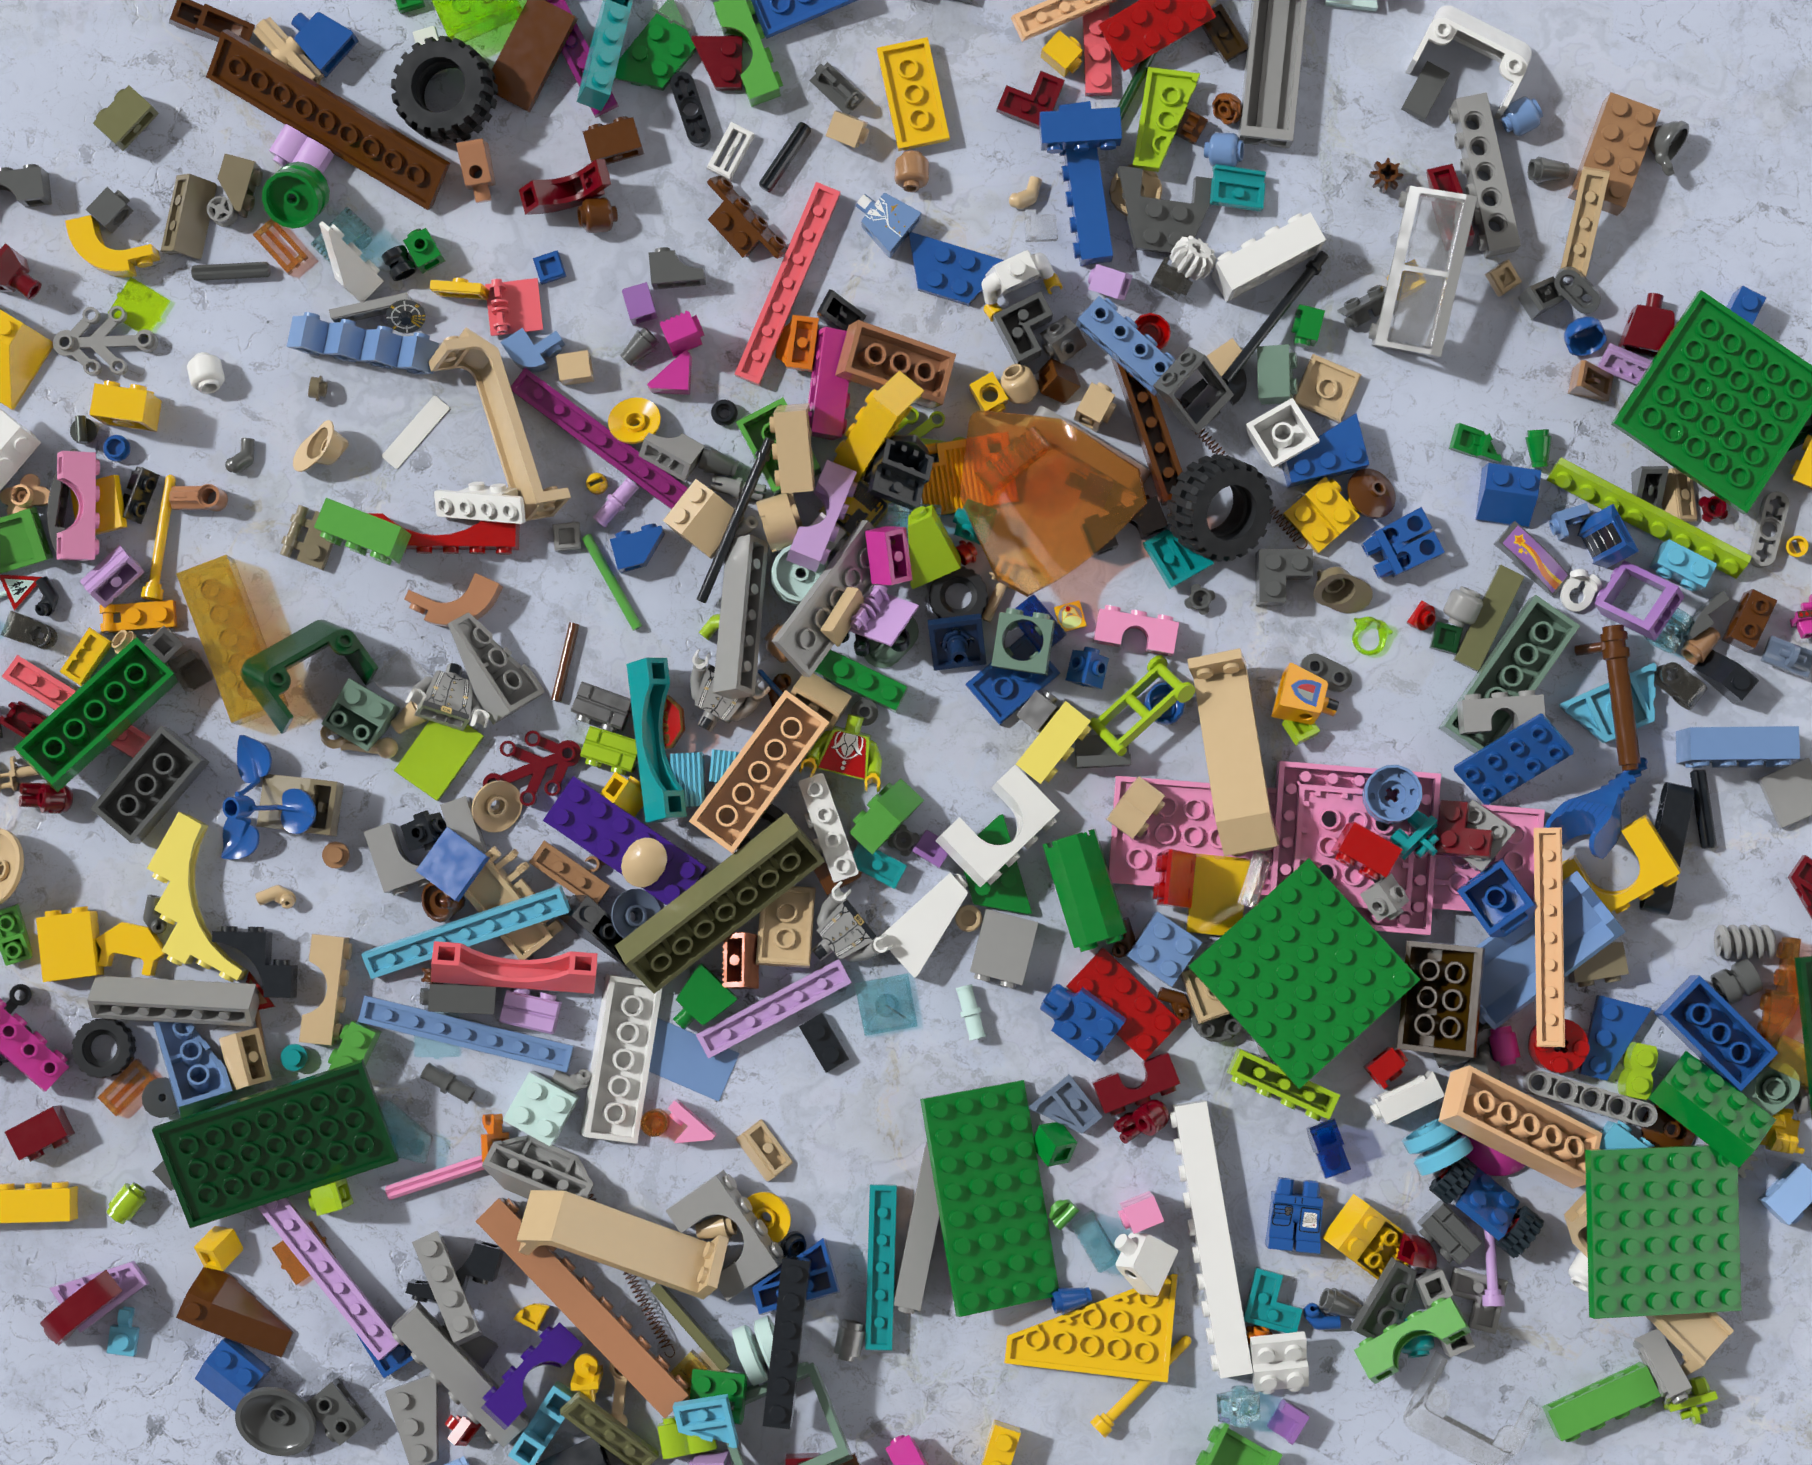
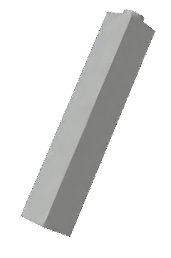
(918, 1241)

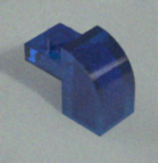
(1328, 1148)

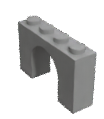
(393, 866)
(721, 1197)

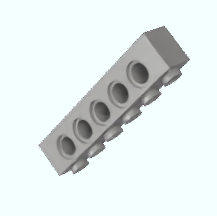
(1477, 109)

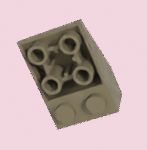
(324, 793)

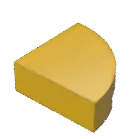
(532, 1315)

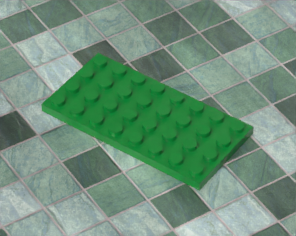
(989, 1197)

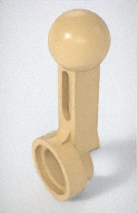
(384, 747)
(619, 1396)

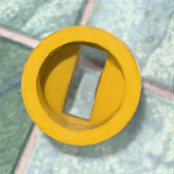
(598, 488)
(1802, 543)

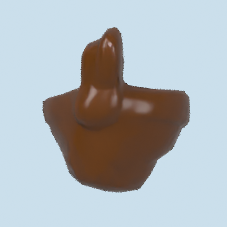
(438, 904)

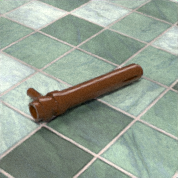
(1616, 657)

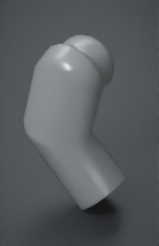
(573, 1082)

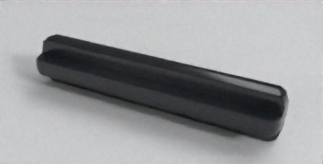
(785, 157)
(1703, 809)

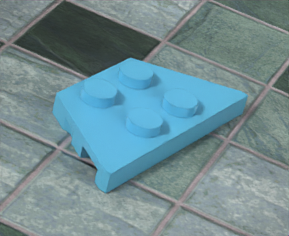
(1594, 707)

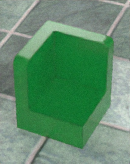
(1054, 1143)

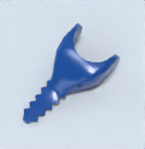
(1596, 813)

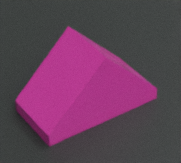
(674, 377)

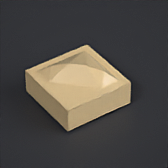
(1503, 278)

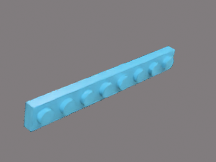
(467, 931)

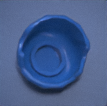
(1584, 336)
(1157, 694)

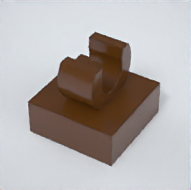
(1191, 126)

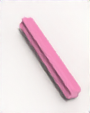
(434, 1178)

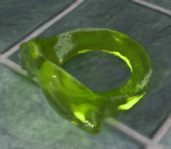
(1383, 632)

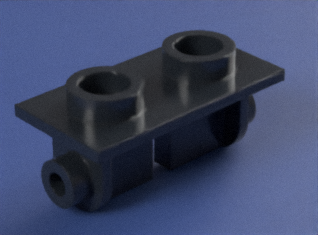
(142, 485)

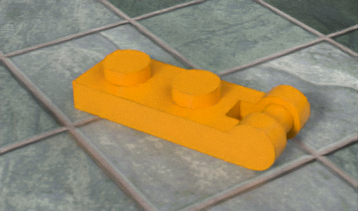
(139, 616)

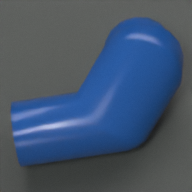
(1319, 1320)

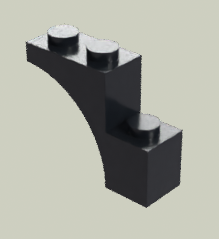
(277, 979)
(481, 1265)

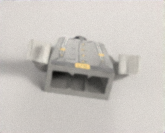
(448, 699)
(714, 705)
(845, 931)

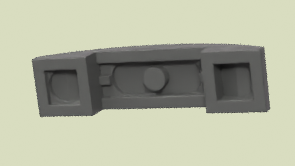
(57, 508)

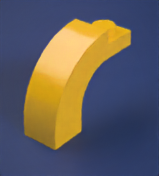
(88, 242)

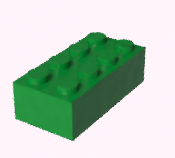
(1712, 1109)

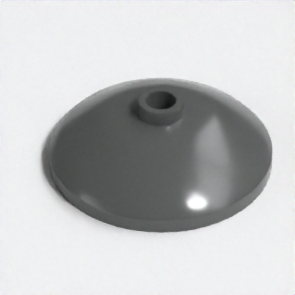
(275, 1421)

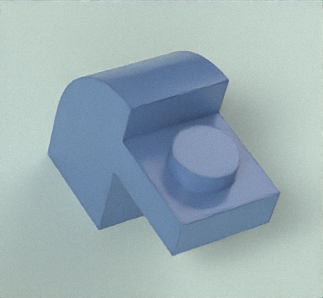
(532, 356)

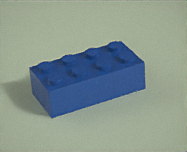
(1715, 1032)

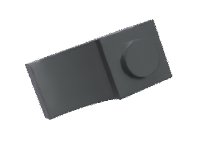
(669, 272)

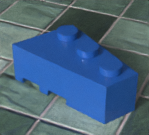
(1337, 454)

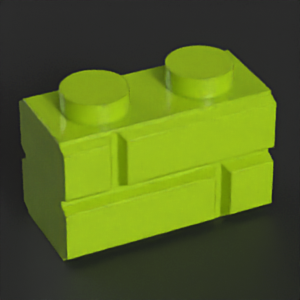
(610, 749)

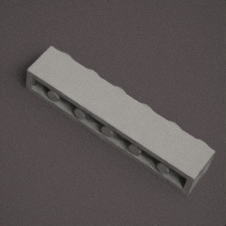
(740, 618)
(173, 1000)
(453, 1369)

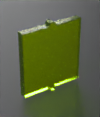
(142, 305)

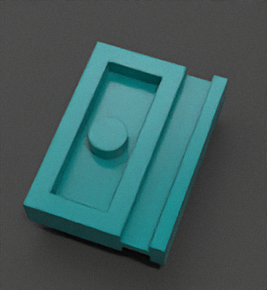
(1237, 188)

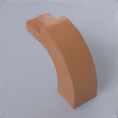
(476, 600)

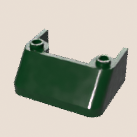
(267, 671)

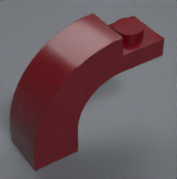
(567, 191)
(80, 1307)

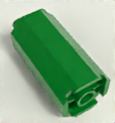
(1085, 890)

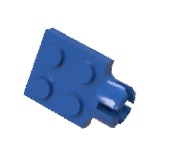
(1082, 1019)

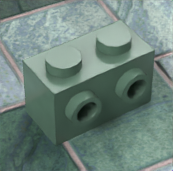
(1275, 374)

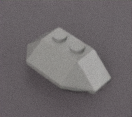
(530, 1165)

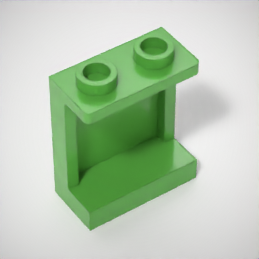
(22, 540)
(1231, 1448)

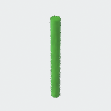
(612, 582)

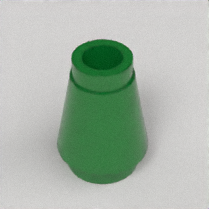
(1538, 446)

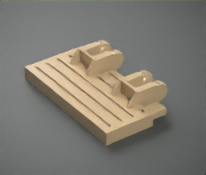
(494, 888)

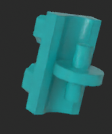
(1424, 827)

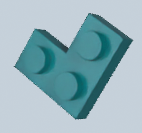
(1263, 1306)

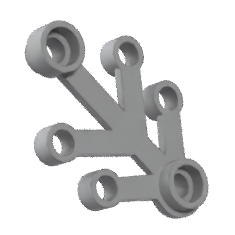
(99, 341)

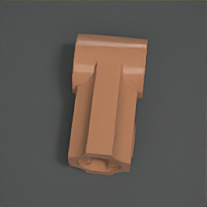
(197, 498)

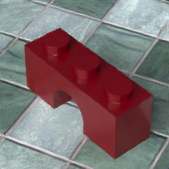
(1159, 1077)

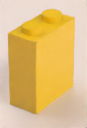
(69, 944)

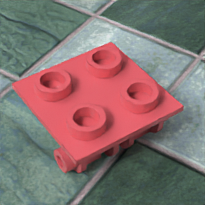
(514, 306)

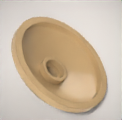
(10, 864)

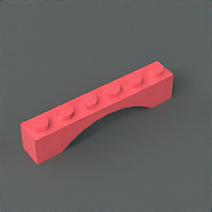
(462, 965)

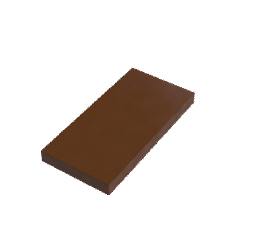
(531, 52)

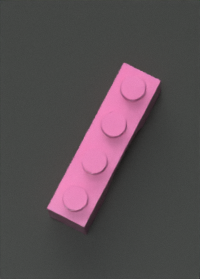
(79, 473)

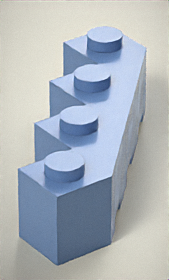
(352, 344)

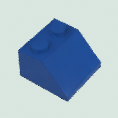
(1507, 494)
(231, 1372)

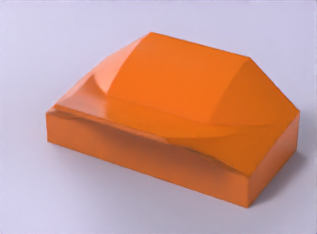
(798, 343)

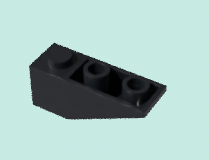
(593, 925)

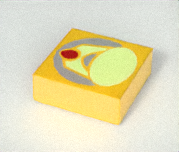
(1070, 616)

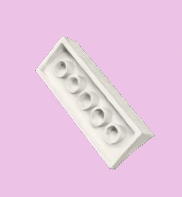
(620, 1060)

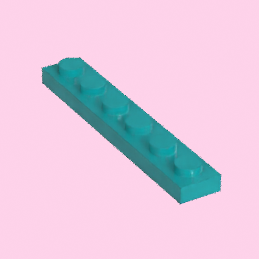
(881, 1267)

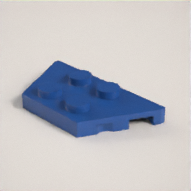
(949, 269)

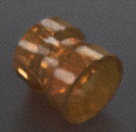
(652, 1125)

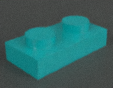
(879, 866)

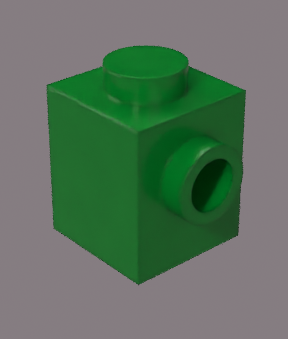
(423, 249)

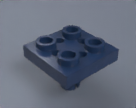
(958, 650)

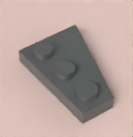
(1386, 1300)

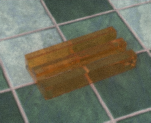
(295, 262)
(143, 1071)

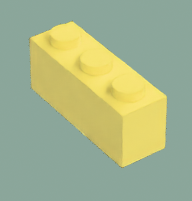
(1054, 743)

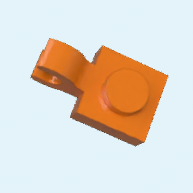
(493, 1125)

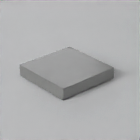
(1789, 792)

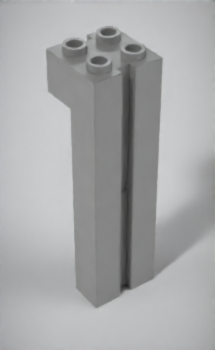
(1272, 72)

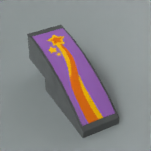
(1532, 558)

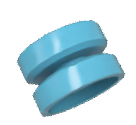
(1437, 1146)

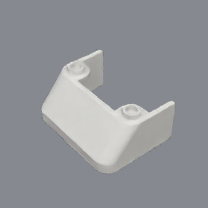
(1507, 50)

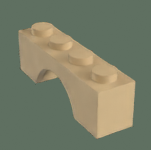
(331, 956)

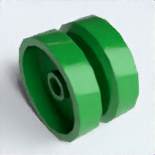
(295, 195)

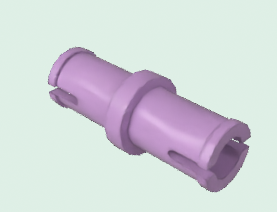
(616, 502)

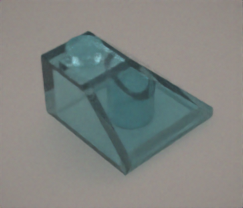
(886, 1004)

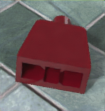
(1647, 327)

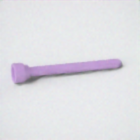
(1492, 1294)

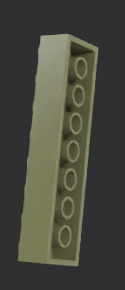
(719, 903)

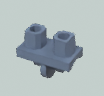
(1787, 656)

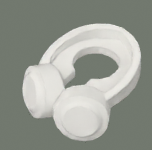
(1592, 585)

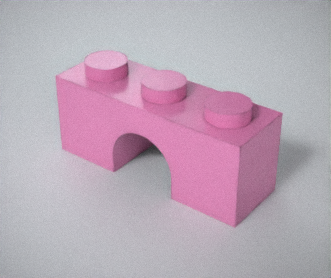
(1159, 631)

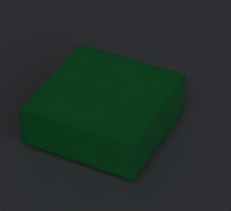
(1446, 637)

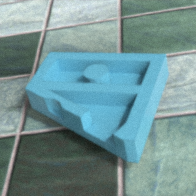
(707, 1418)

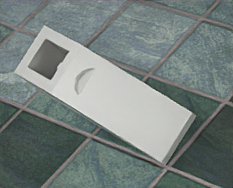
(349, 269)

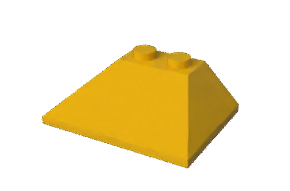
(20, 358)

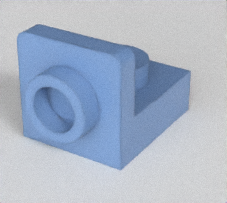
(1571, 516)

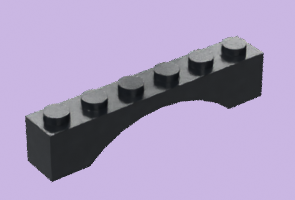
(787, 1342)

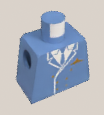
(888, 221)

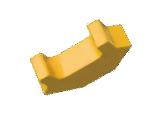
(132, 941)

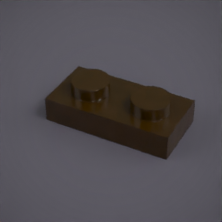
(1224, 35)

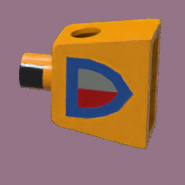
(1302, 696)

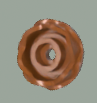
(1227, 108)

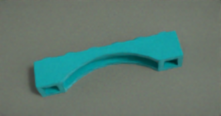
(648, 691)

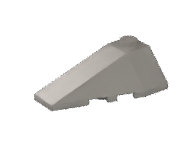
(496, 677)

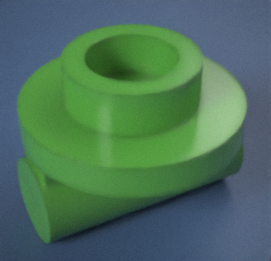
(1062, 1213)

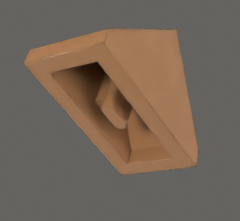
(1590, 381)

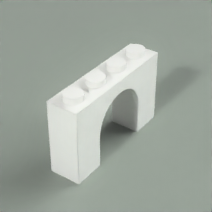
(1032, 814)

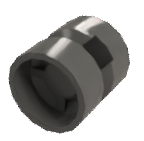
(1738, 981)

